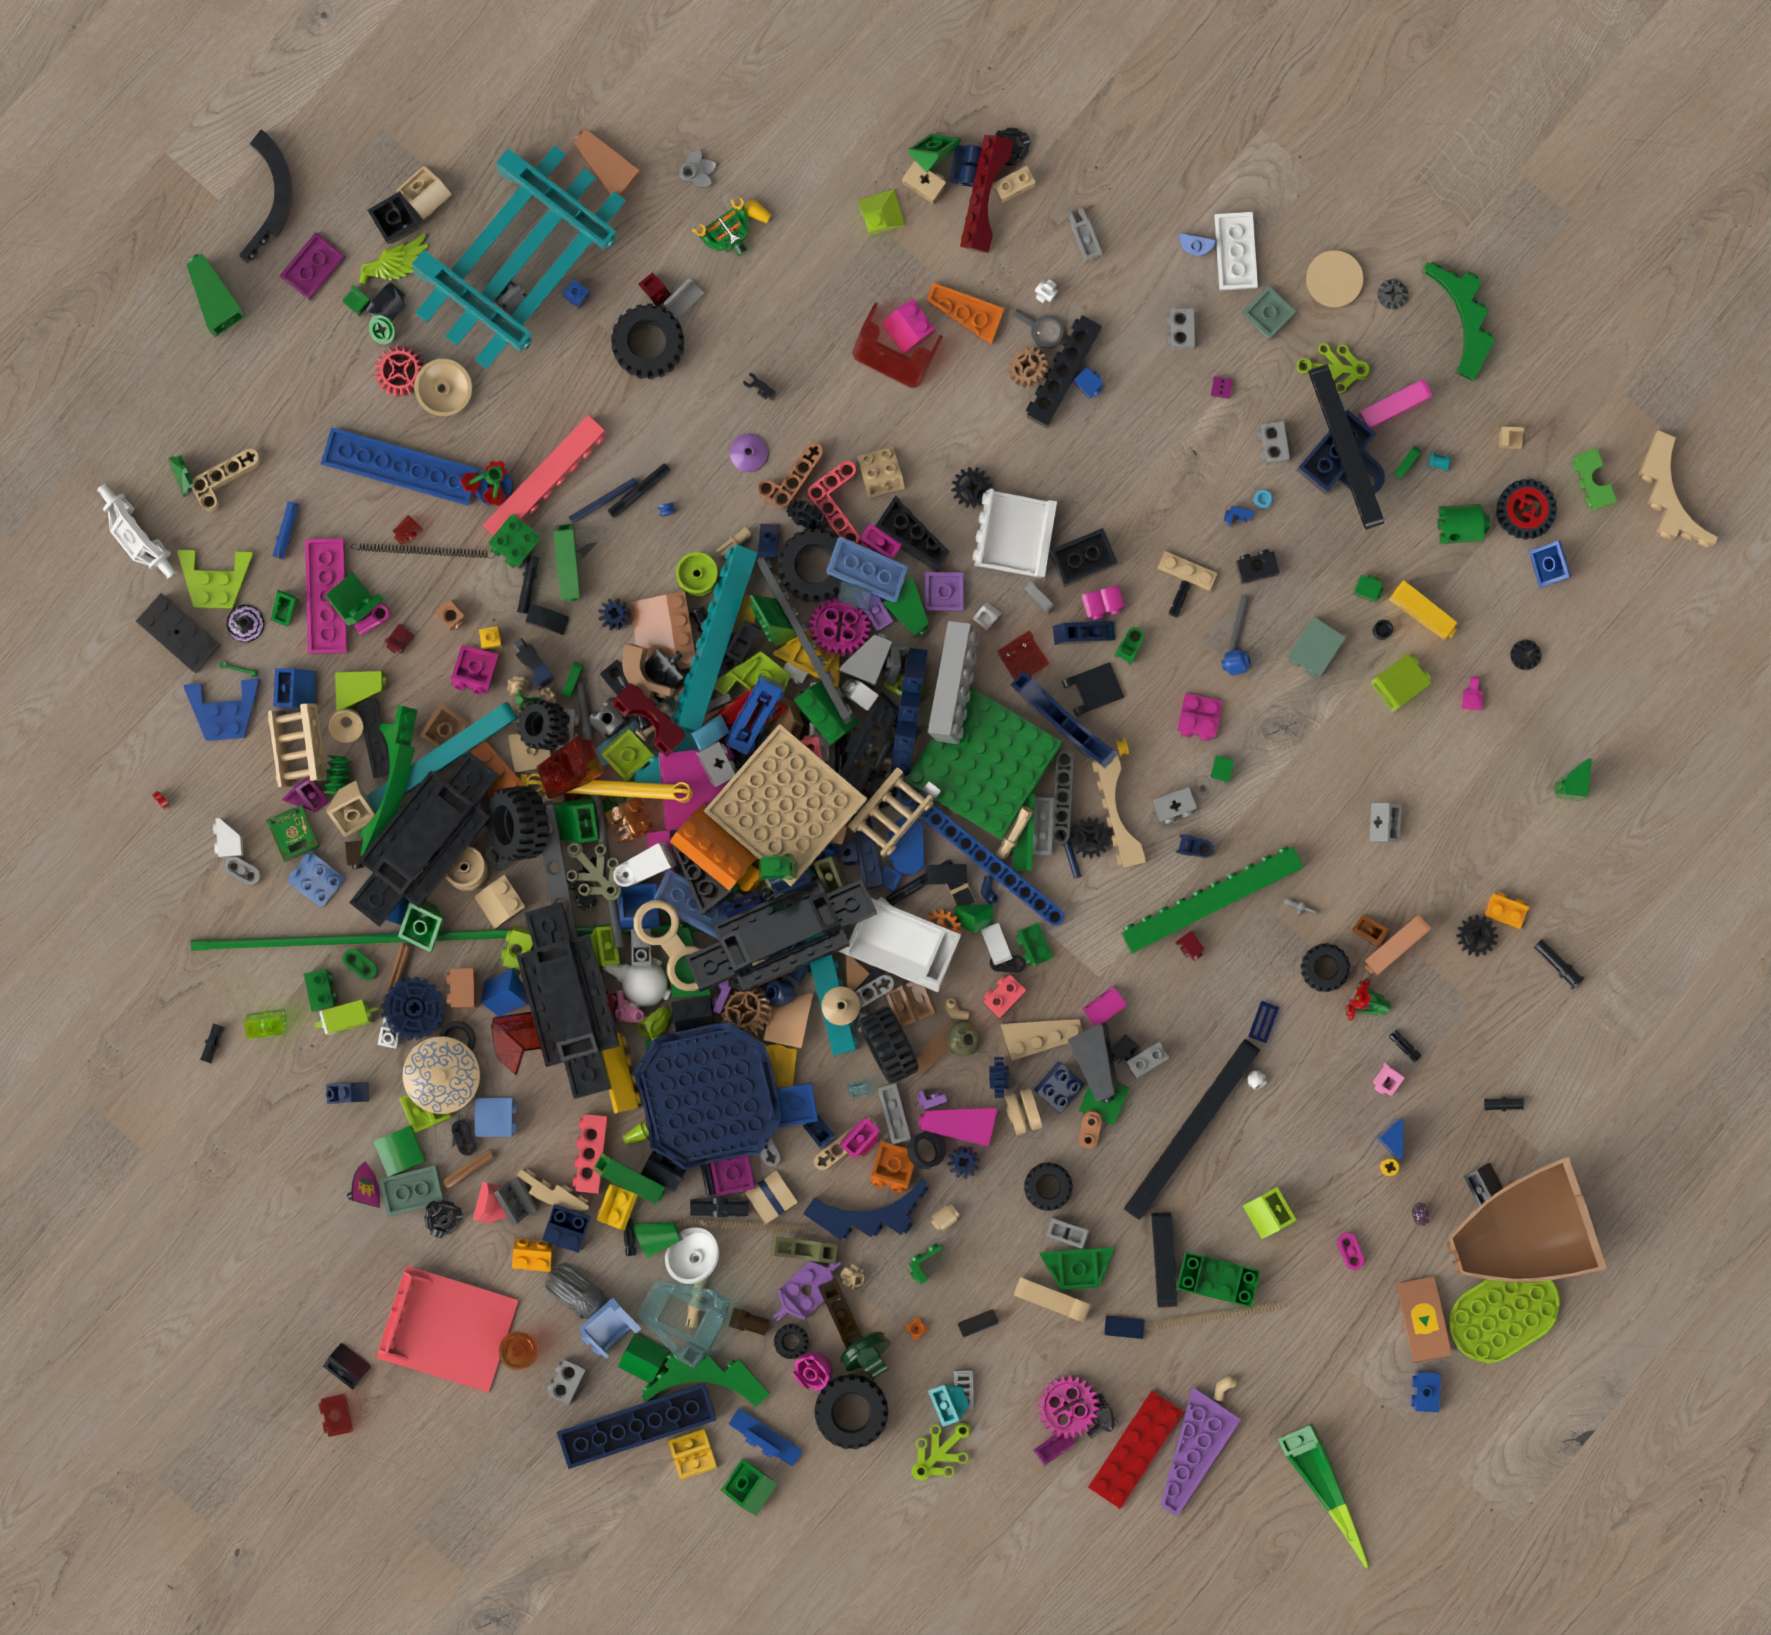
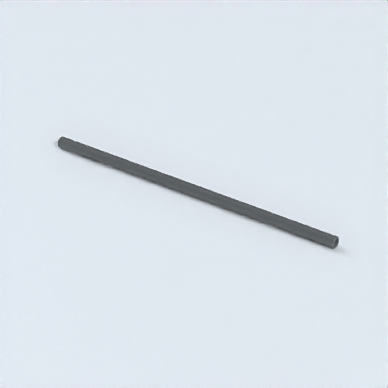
(600, 819)

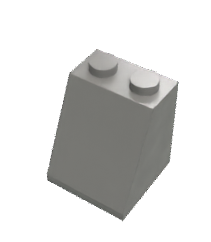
(868, 661)

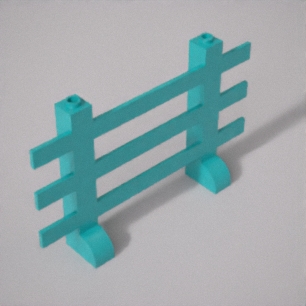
(480, 305)

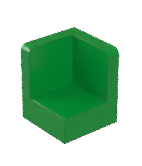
(356, 301)
(1222, 769)

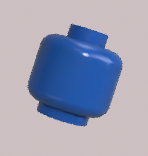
(1236, 662)

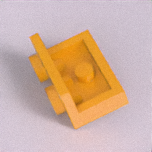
(532, 1255)

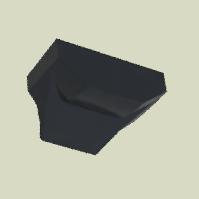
(388, 302)

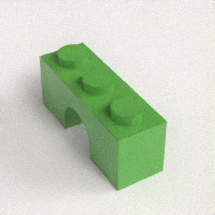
(1597, 496)

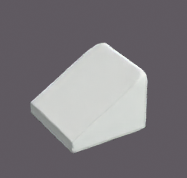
(987, 616)

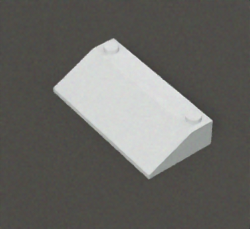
(903, 945)

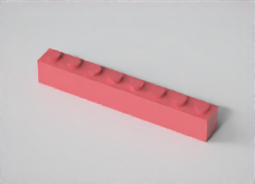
(549, 474)

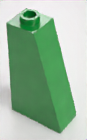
(567, 562)
(682, 969)
(629, 1178)

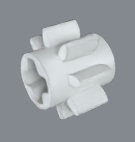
(1046, 291)

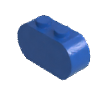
(909, 851)

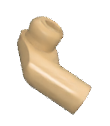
(953, 1010)

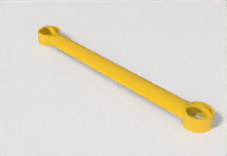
(625, 789)

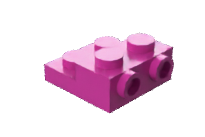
(474, 670)
(1199, 717)

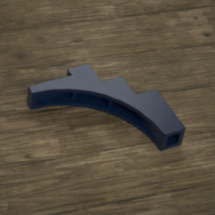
(909, 710)
(1062, 720)
(894, 1215)

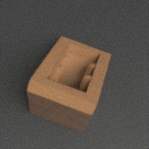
(855, 973)

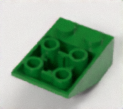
(772, 619)

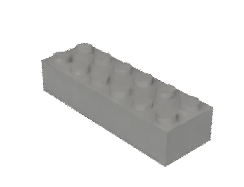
(953, 682)

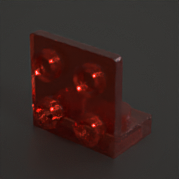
(1022, 656)

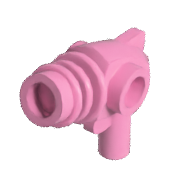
(625, 1012)

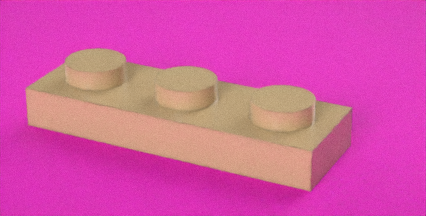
(1187, 571)

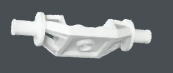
(130, 534)

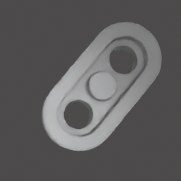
(242, 871)

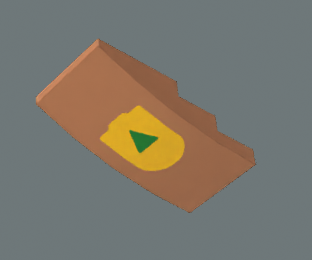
(1423, 1319)

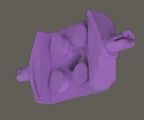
(791, 1295)

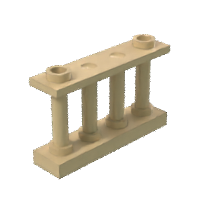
(313, 743)
(883, 794)

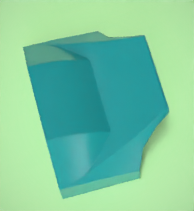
(949, 1403)

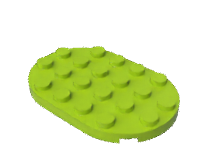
(1502, 1318)

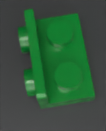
(1034, 944)

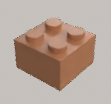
(462, 988)

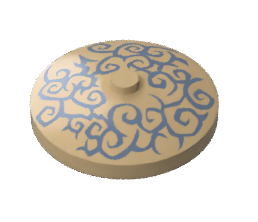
(441, 1075)

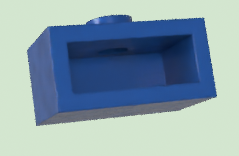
(1426, 1391)

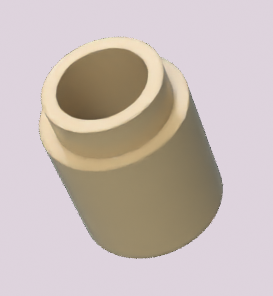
(944, 1217)

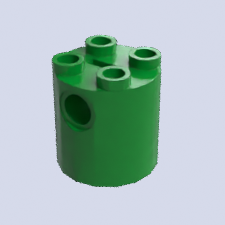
(1462, 523)

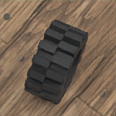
(791, 1353)

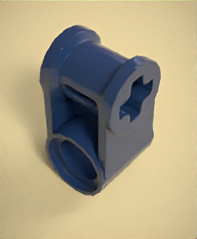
(1193, 846)

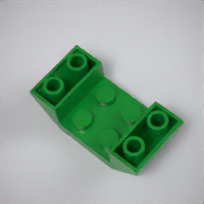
(1218, 1279)

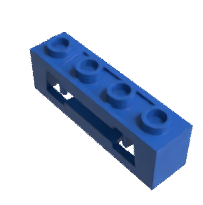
(740, 741)

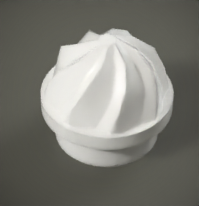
(1256, 1080)

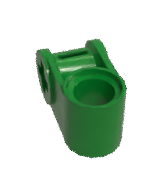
(1129, 646)

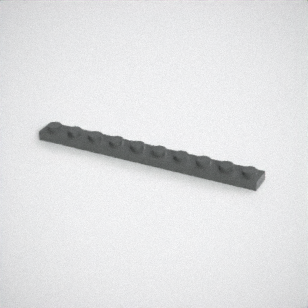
(808, 645)

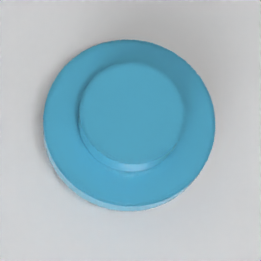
(1263, 499)

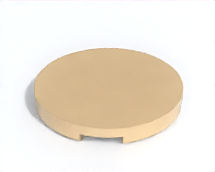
(1334, 279)

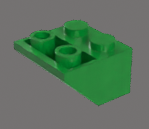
(576, 820)

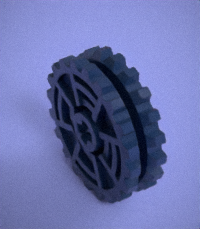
(405, 995)

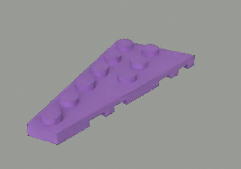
(1201, 1438)

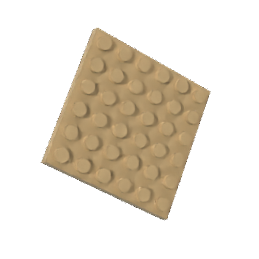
(785, 802)

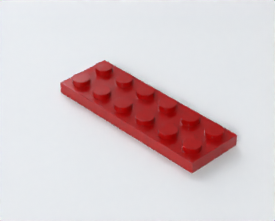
(1135, 1449)

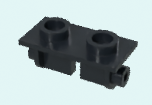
(582, 901)

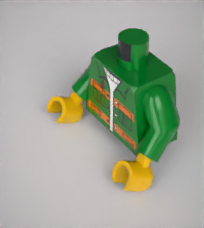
(727, 230)

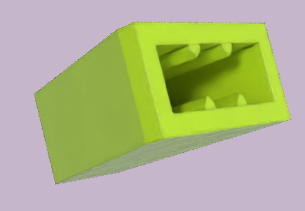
(357, 687)

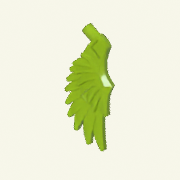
(393, 261)

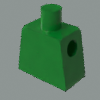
(777, 867)

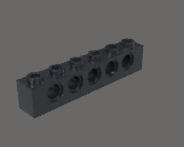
(1090, 330)

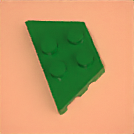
(1077, 1267)

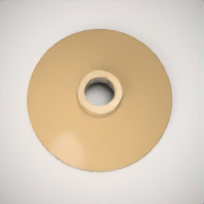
(836, 1015)

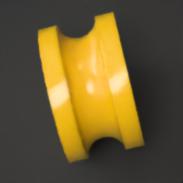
(1122, 747)

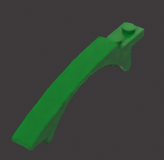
(401, 754)

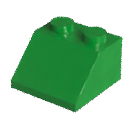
(749, 1487)

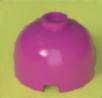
(813, 1370)

